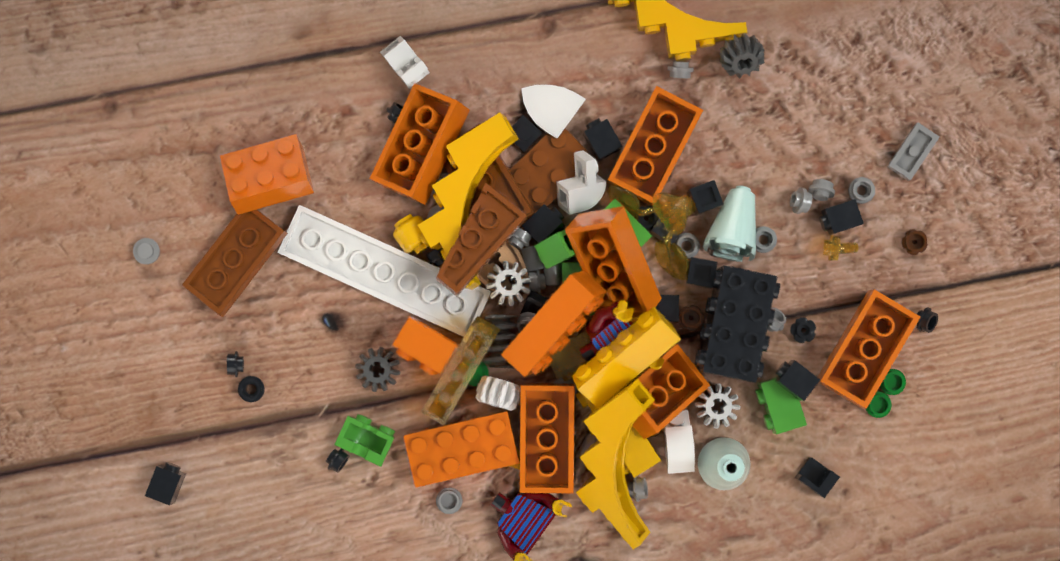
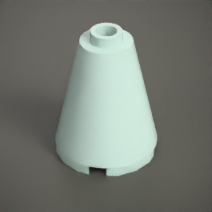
(734, 227)
(715, 458)

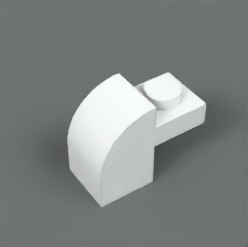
(405, 62)
(584, 189)
(679, 444)

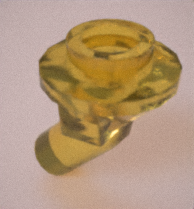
(833, 248)

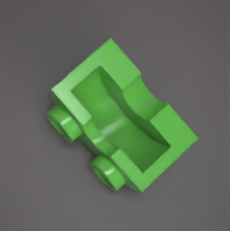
(365, 439)

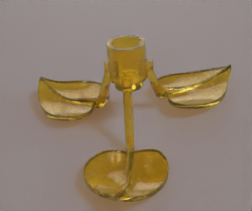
(673, 213)

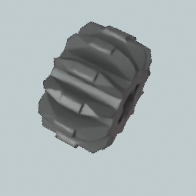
(742, 55)
(370, 375)

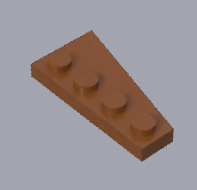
(484, 233)

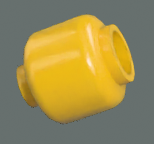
(407, 234)

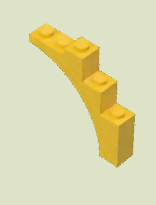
(680, 28)
(455, 192)
(605, 459)

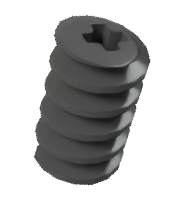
(501, 341)

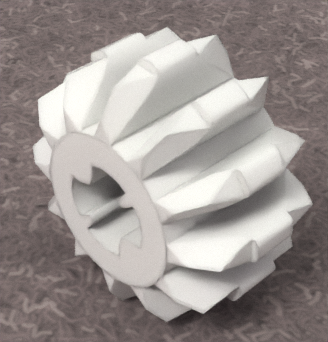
(500, 278)
(498, 393)
(725, 409)

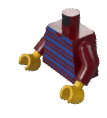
(605, 328)
(525, 520)

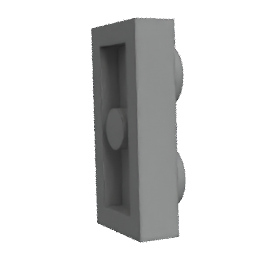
(913, 151)

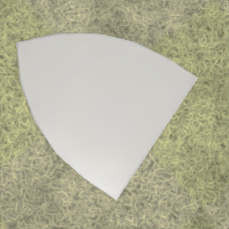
(551, 106)

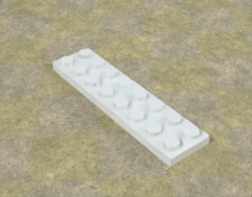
(379, 270)

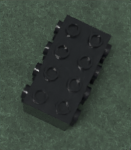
(737, 324)

